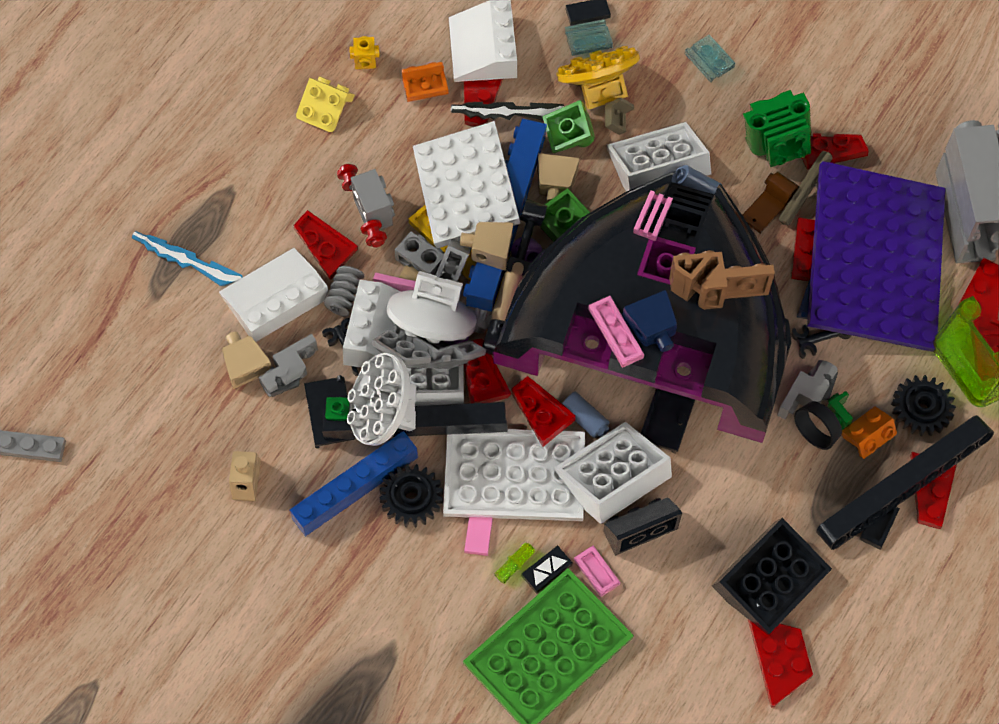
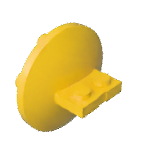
(602, 76)

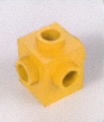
(364, 52)

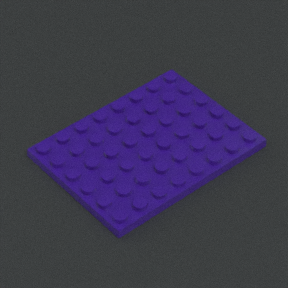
(876, 256)

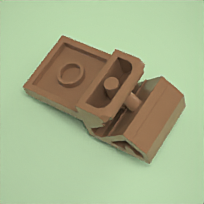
(714, 283)

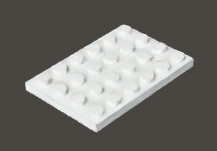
(465, 182)
(510, 476)

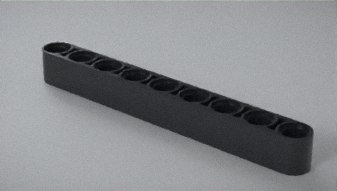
(904, 482)

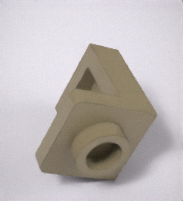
(615, 115)

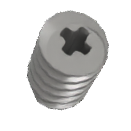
(342, 290)

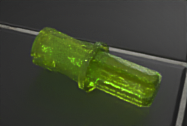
(514, 562)

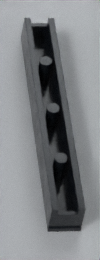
(438, 421)

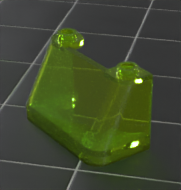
(968, 355)

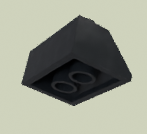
(642, 525)

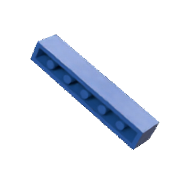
(353, 483)

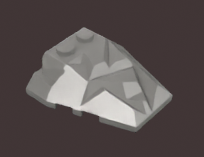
(420, 353)

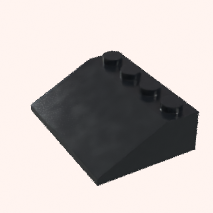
(772, 576)

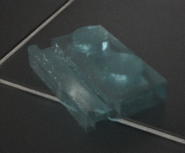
(588, 37)
(710, 58)

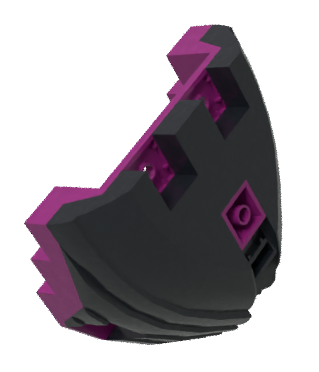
(731, 350)

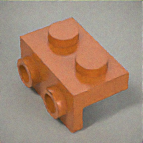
(424, 81)
(870, 431)

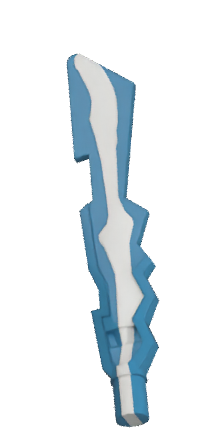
(185, 258)

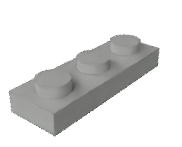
(31, 446)

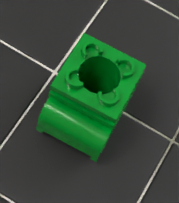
(779, 128)

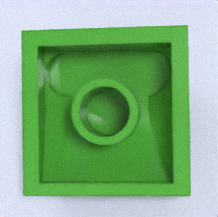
(569, 127)
(562, 214)

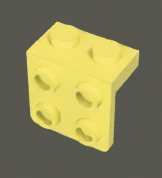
(323, 103)

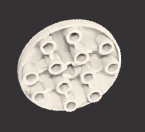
(432, 310)
(382, 400)

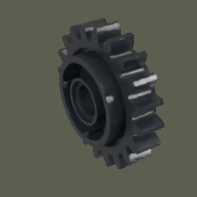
(918, 418)
(414, 509)

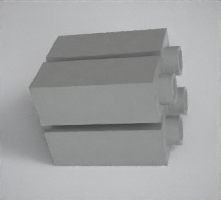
(971, 191)

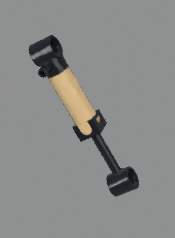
(532, 214)

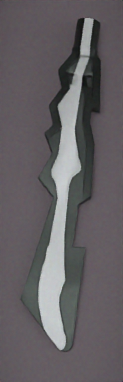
(505, 110)

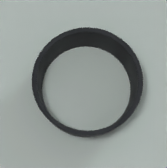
(811, 432)

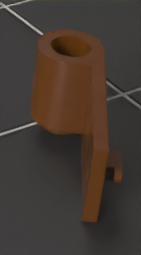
(771, 202)

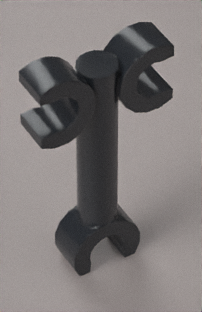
(339, 332)
(807, 342)

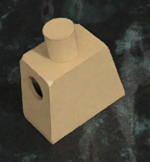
(556, 174)
(490, 243)
(244, 359)
(244, 471)

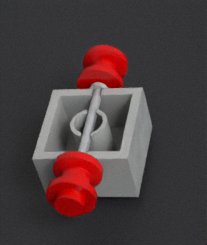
(371, 201)

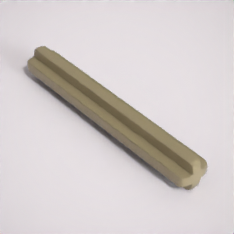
(803, 190)

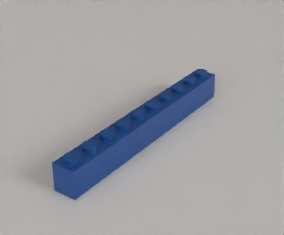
(521, 168)

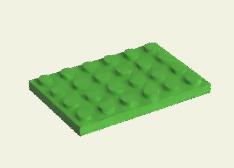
(548, 649)

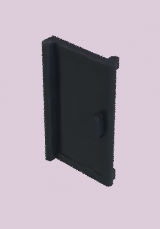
(316, 398)
(663, 419)

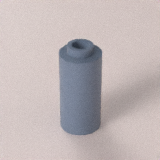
(694, 179)
(587, 415)

